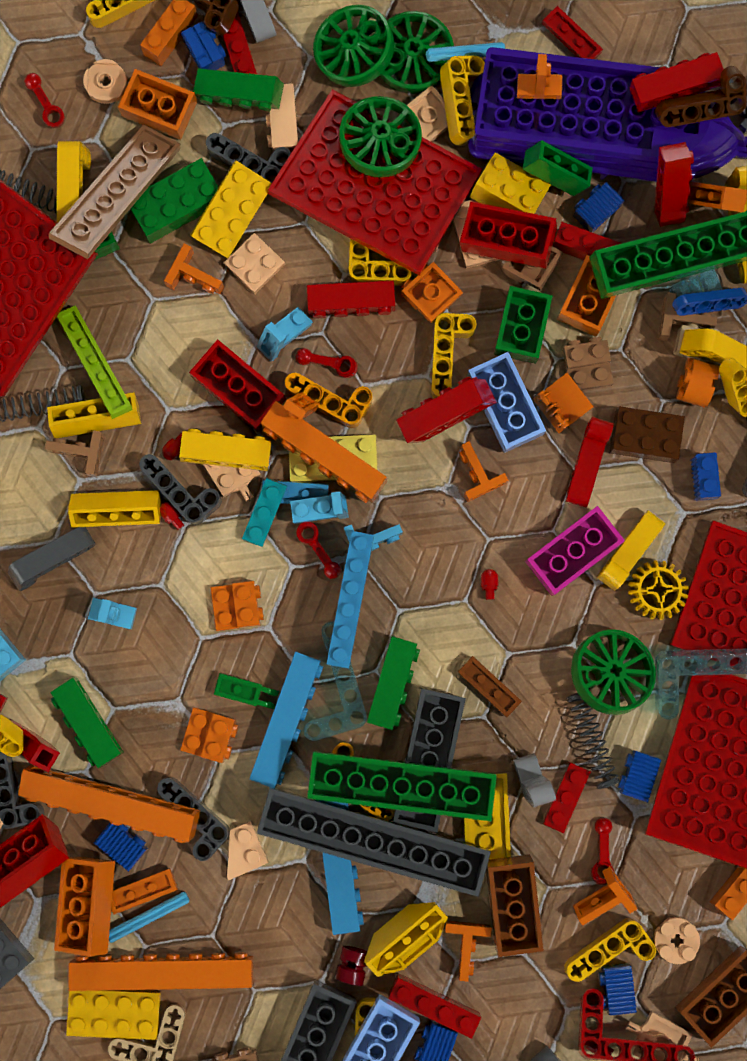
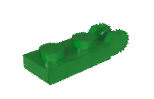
(243, 691)

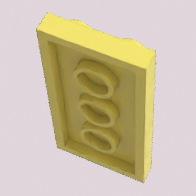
(360, 445)

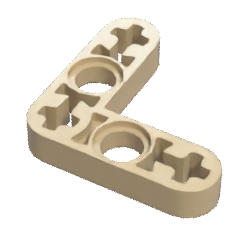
(153, 1051)

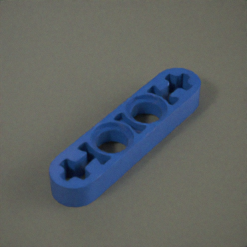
(710, 301)

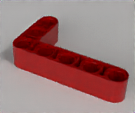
(624, 1046)

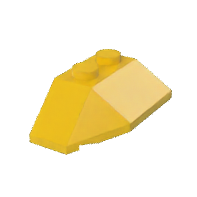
(405, 938)

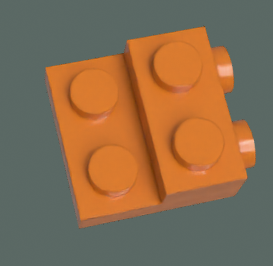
(431, 292)
(236, 606)
(209, 735)

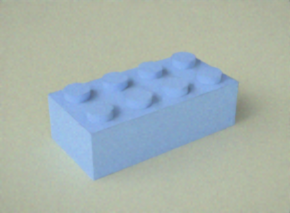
(514, 414)
(383, 1033)

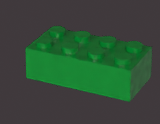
(175, 200)

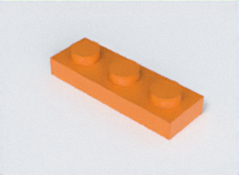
(300, 406)
(143, 891)

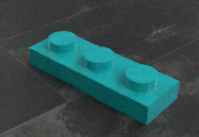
(264, 512)

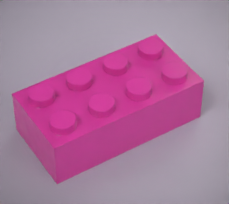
(574, 551)

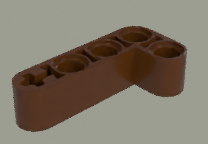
(219, 11)
(672, 111)

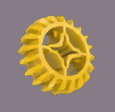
(658, 600)

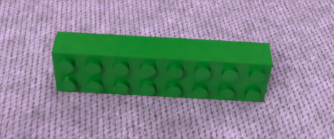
(670, 255)
(402, 786)

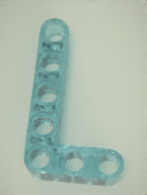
(699, 667)
(349, 708)

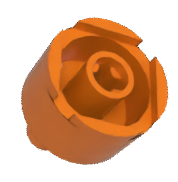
(697, 383)

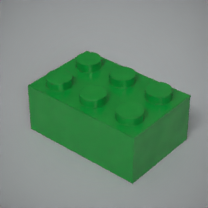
(523, 324)

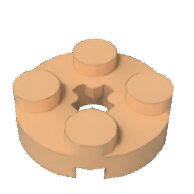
(96, 73)
(687, 932)

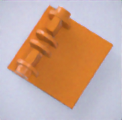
(563, 402)

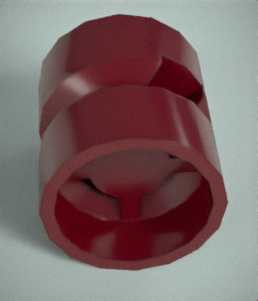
(350, 973)

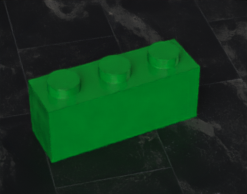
(557, 168)

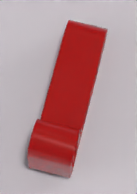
(588, 461)

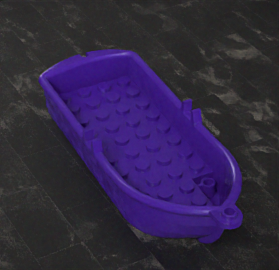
(590, 121)

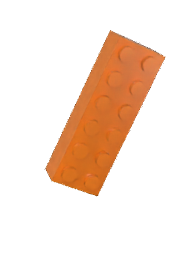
(324, 452)

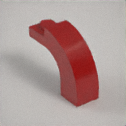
(37, 749)

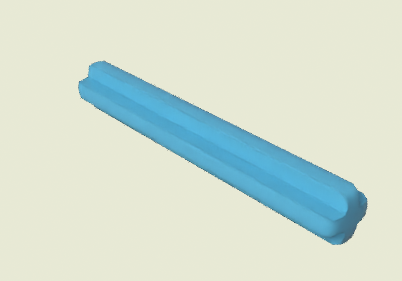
(446, 53)
(148, 916)

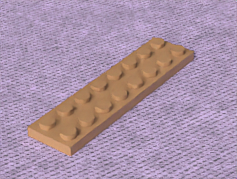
(114, 192)

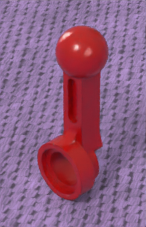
(33, 82)
(305, 357)
(331, 569)
(603, 827)

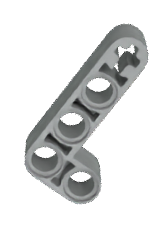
(258, 19)
(534, 785)

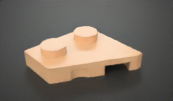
(244, 851)

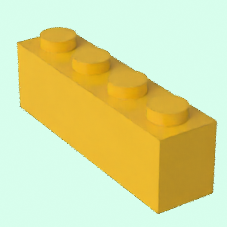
(88, 416)
(225, 450)
(114, 508)

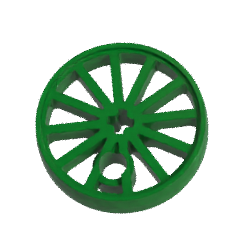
(354, 44)
(409, 58)
(380, 136)
(613, 663)

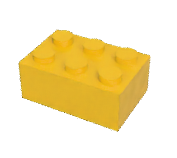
(509, 186)

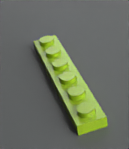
(94, 362)

